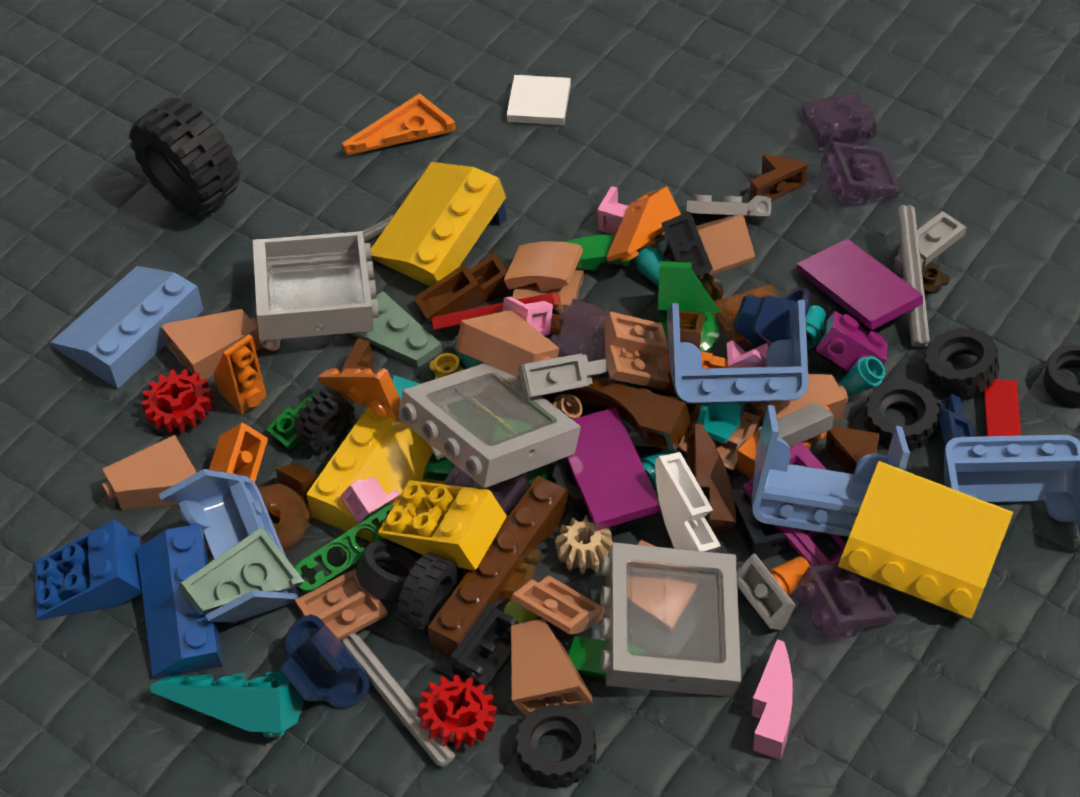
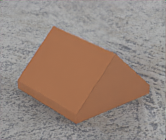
(726, 243)

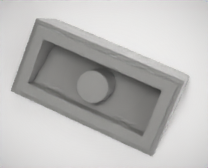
(804, 424)
(764, 593)

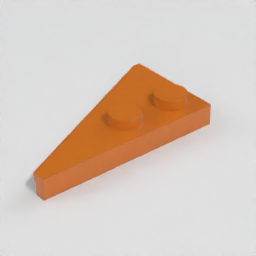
(408, 122)
(365, 388)

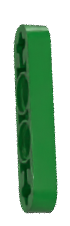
(348, 545)

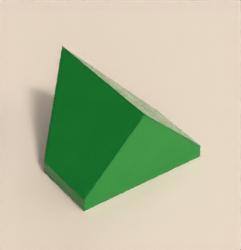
(682, 286)

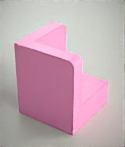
(611, 212)
(536, 314)
(739, 358)
(366, 498)

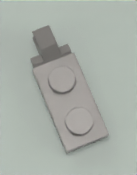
(731, 206)
(934, 239)
(559, 374)

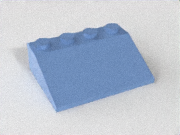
(126, 323)

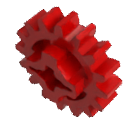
(177, 401)
(470, 722)

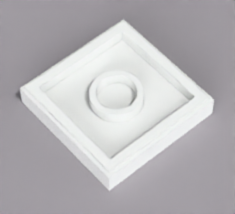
(539, 100)

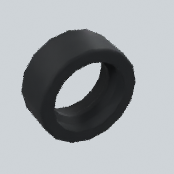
(1057, 388)
(376, 580)

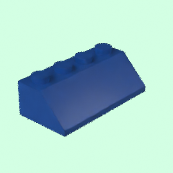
(176, 633)

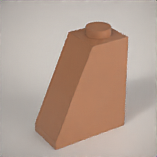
(203, 339)
(504, 341)
(821, 389)
(142, 476)
(543, 669)

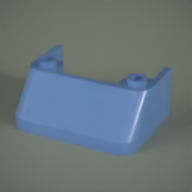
(781, 380)
(1018, 470)
(808, 495)
(228, 512)

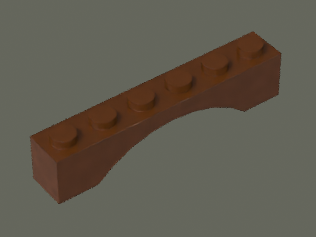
(655, 417)
(527, 526)

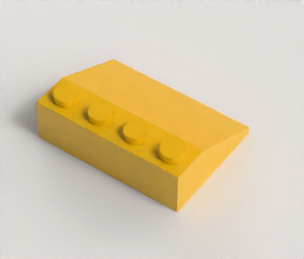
(439, 222)
(371, 449)
(925, 539)

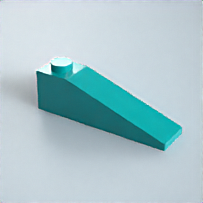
(255, 705)

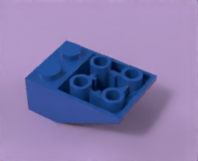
(89, 573)

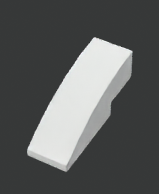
(683, 505)

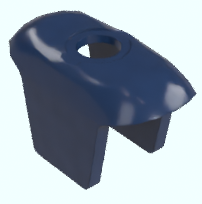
(768, 317)
(305, 645)

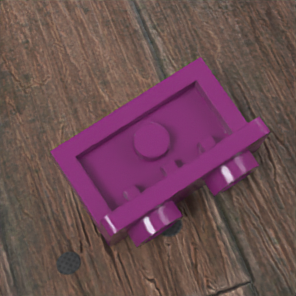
(848, 342)

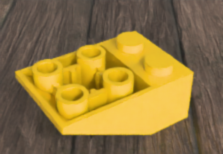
(445, 521)

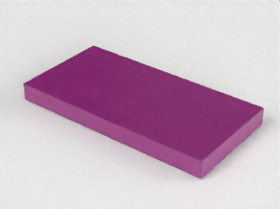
(860, 284)
(610, 472)

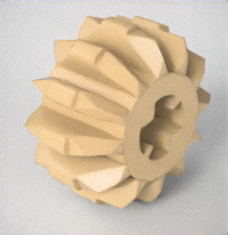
(582, 545)

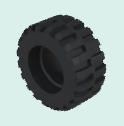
(184, 156)

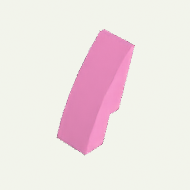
(773, 704)

